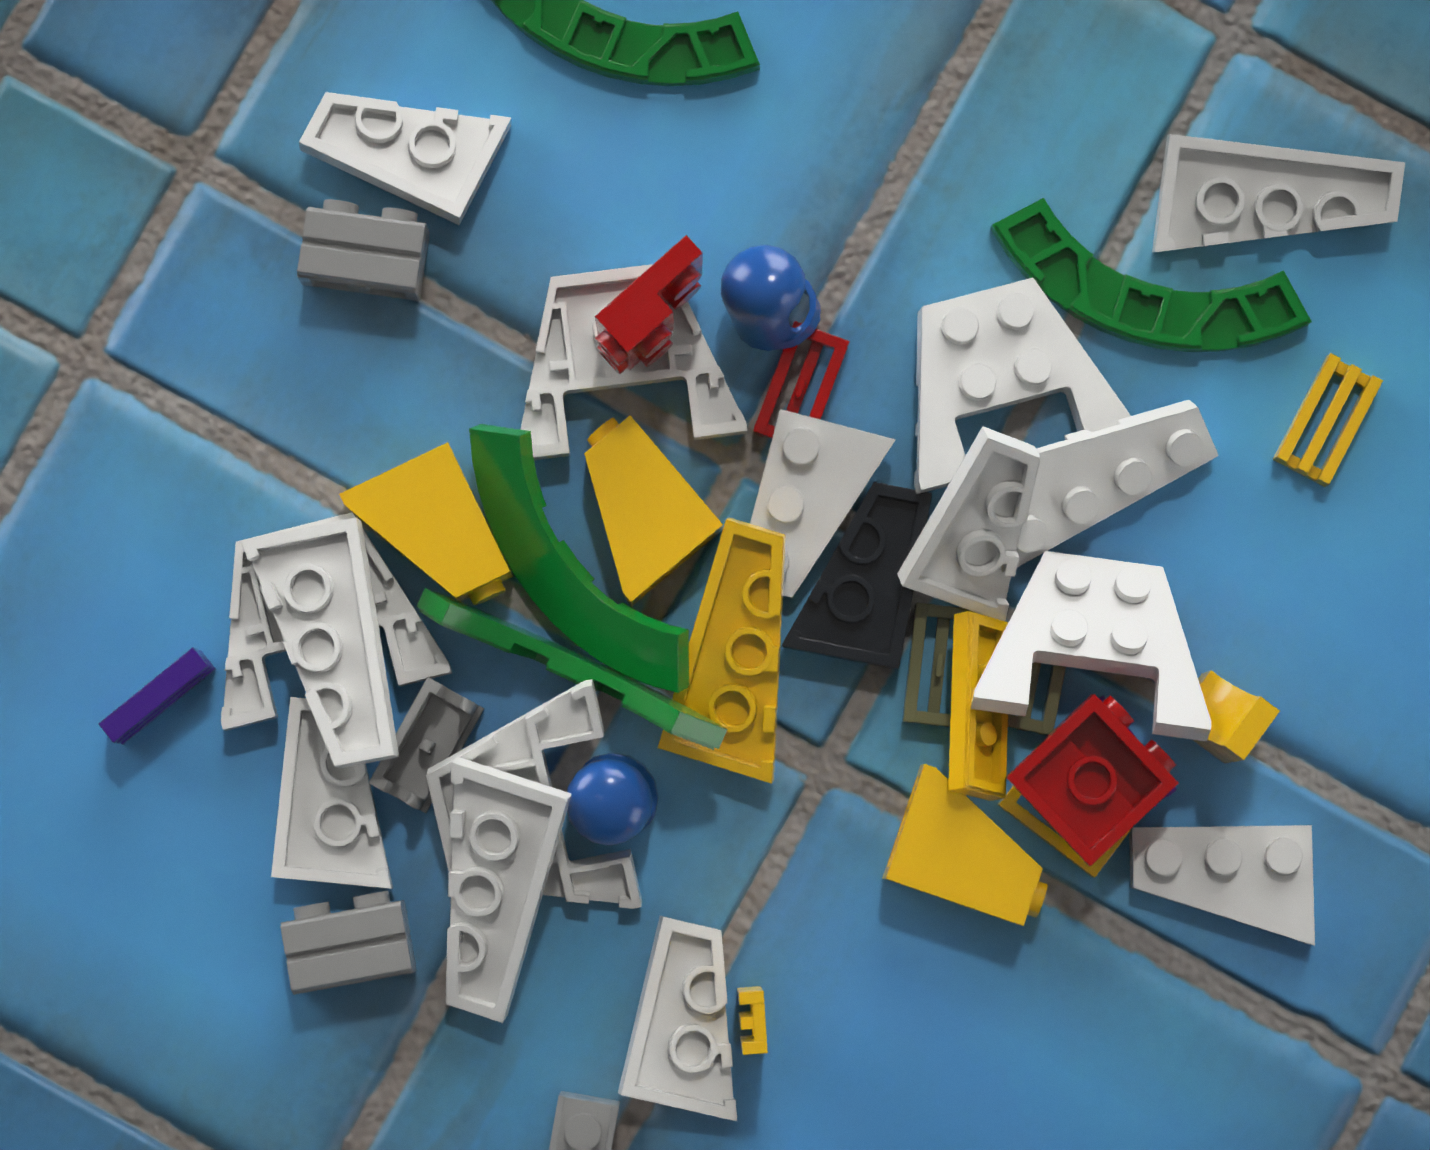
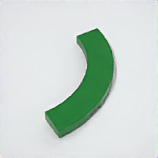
(635, 50)
(1143, 310)
(555, 577)
(568, 664)

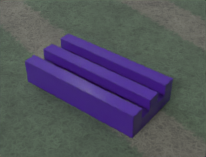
(157, 696)

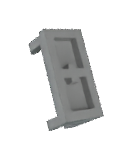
(430, 732)

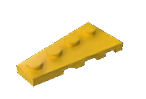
(738, 652)

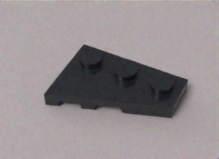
(859, 602)

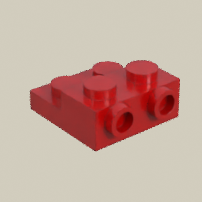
(639, 320)
(1094, 777)

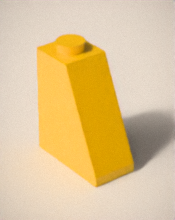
(645, 506)
(435, 523)
(962, 855)

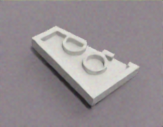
(410, 152)
(811, 485)
(976, 527)
(325, 813)
(1231, 871)
(680, 1029)

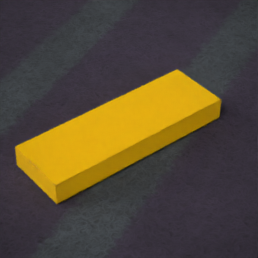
(976, 736)

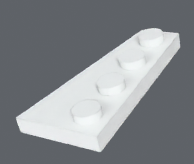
(1252, 192)
(1109, 470)
(329, 623)
(501, 860)

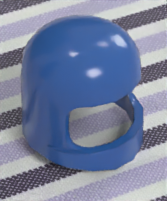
(761, 292)
(612, 799)

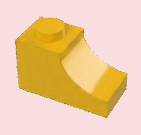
(1235, 717)

